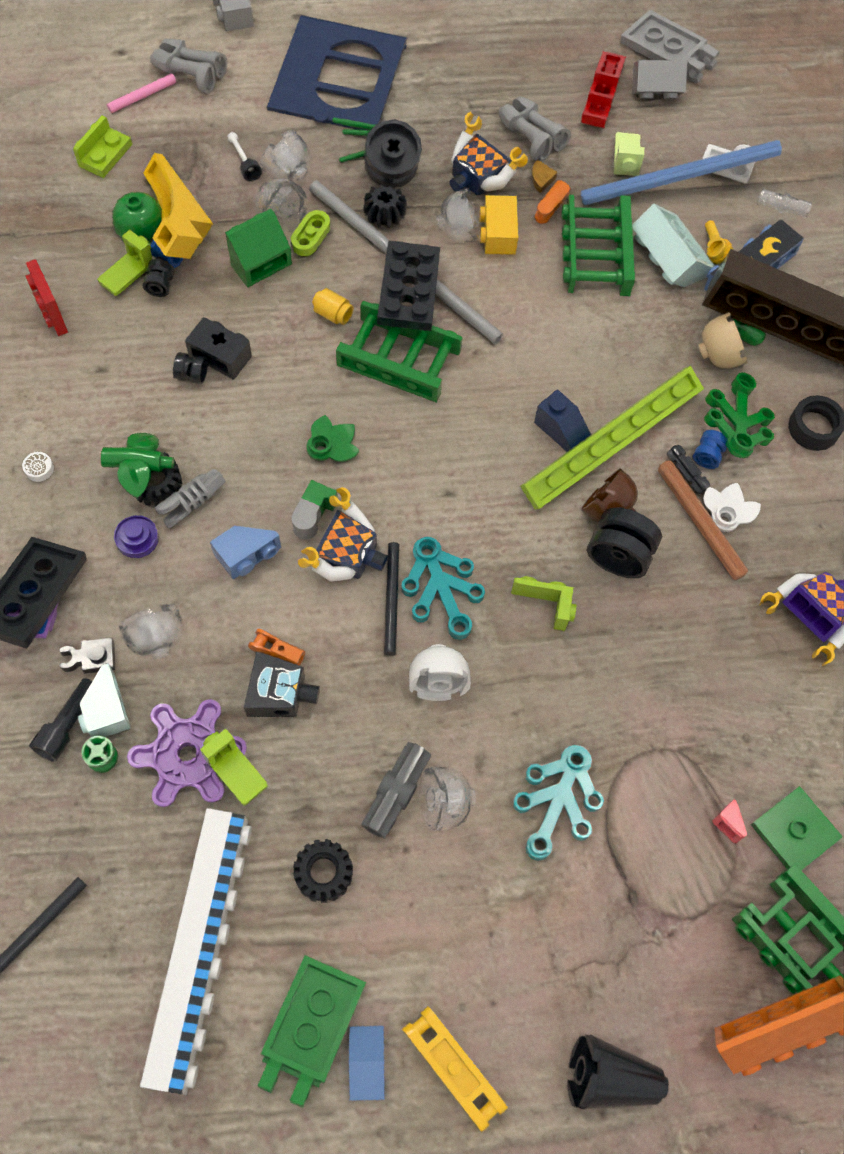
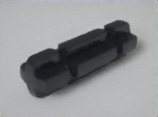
(688, 469)

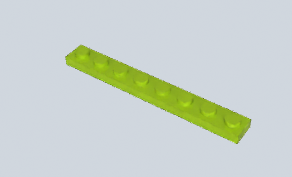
(611, 438)

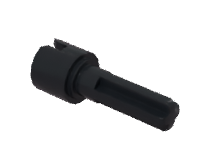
(54, 736)

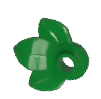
(334, 438)

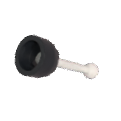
(248, 163)

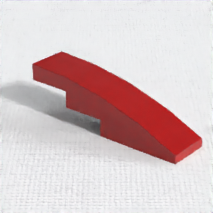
(603, 89)

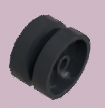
(392, 153)
(624, 542)

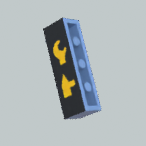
(773, 247)

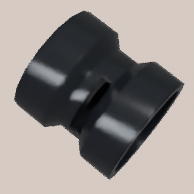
(158, 278)
(190, 368)

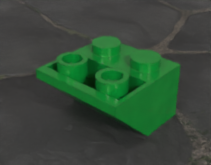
(258, 248)

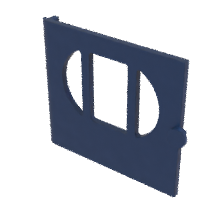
(304, 61)

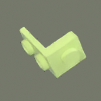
(628, 154)

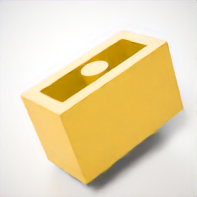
(500, 224)

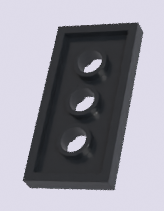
(394, 292)
(50, 587)

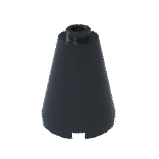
(612, 1077)

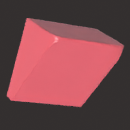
(731, 822)

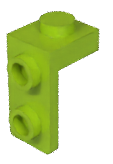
(130, 266)
(551, 591)
(232, 766)

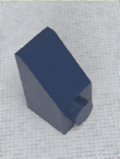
(561, 421)

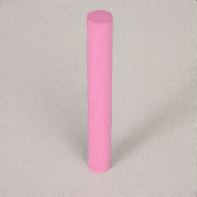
(141, 93)

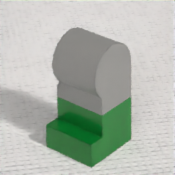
(311, 508)

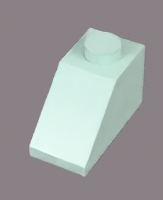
(103, 706)

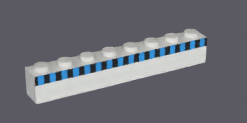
(195, 954)

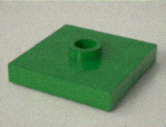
(796, 830)

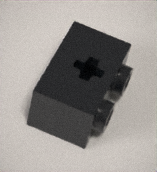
(224, 349)

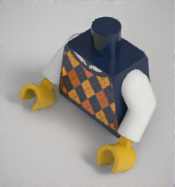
(480, 164)
(346, 545)

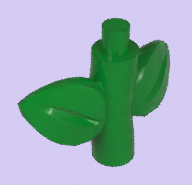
(136, 461)

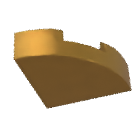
(542, 175)

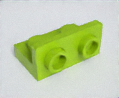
(101, 148)

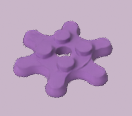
(164, 753)

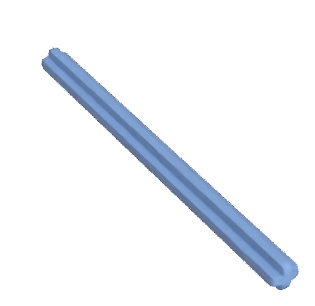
(681, 172)

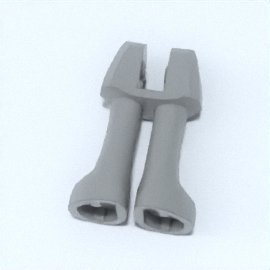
(203, 65)
(519, 119)

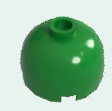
(137, 213)

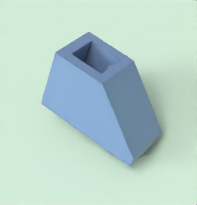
(243, 548)

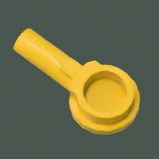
(717, 247)

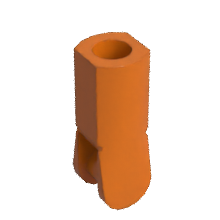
(552, 201)
(279, 649)

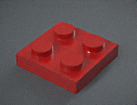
(45, 298)

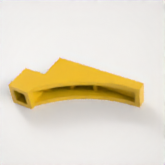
(183, 219)

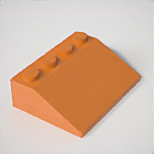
(782, 1027)

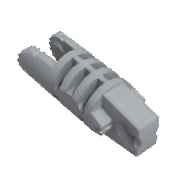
(190, 497)

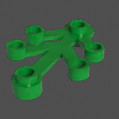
(738, 441)

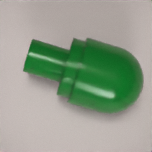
(750, 334)

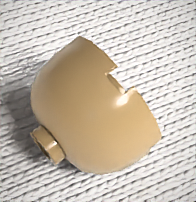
(722, 343)

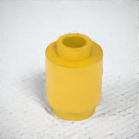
(332, 306)

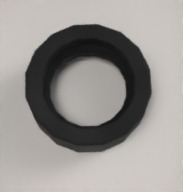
(825, 407)

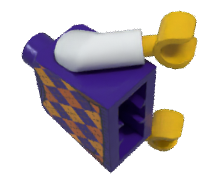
(818, 604)

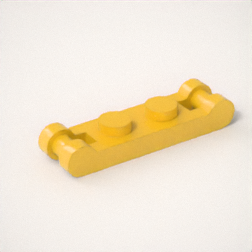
(455, 1069)

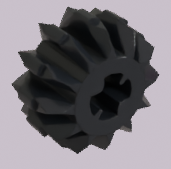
(385, 205)

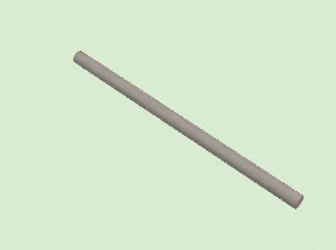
(381, 242)

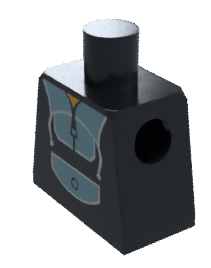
(277, 688)

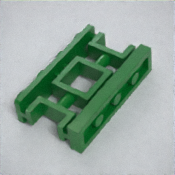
(820, 918)

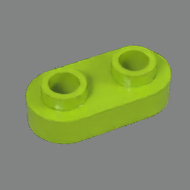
(308, 238)

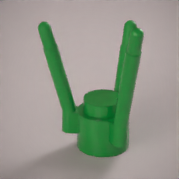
(353, 132)

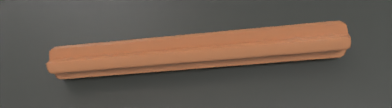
(702, 520)

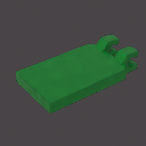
(310, 1027)

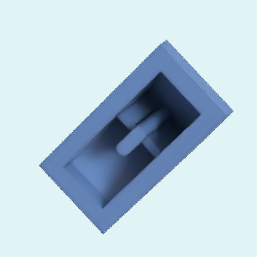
(366, 1063)

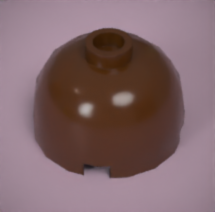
(615, 493)

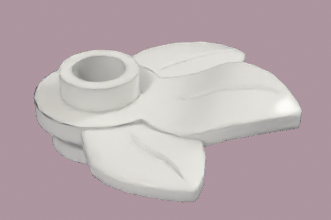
(730, 505)

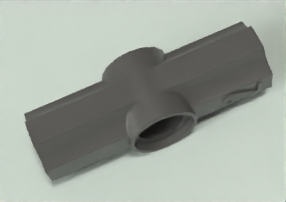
(396, 790)

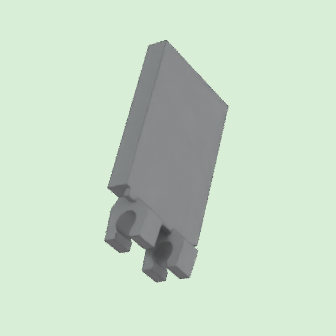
(665, 40)

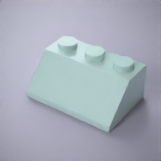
(672, 246)

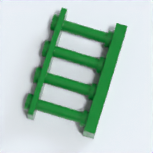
(621, 234)
(390, 372)

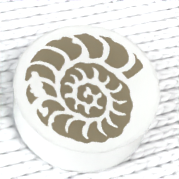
(38, 466)

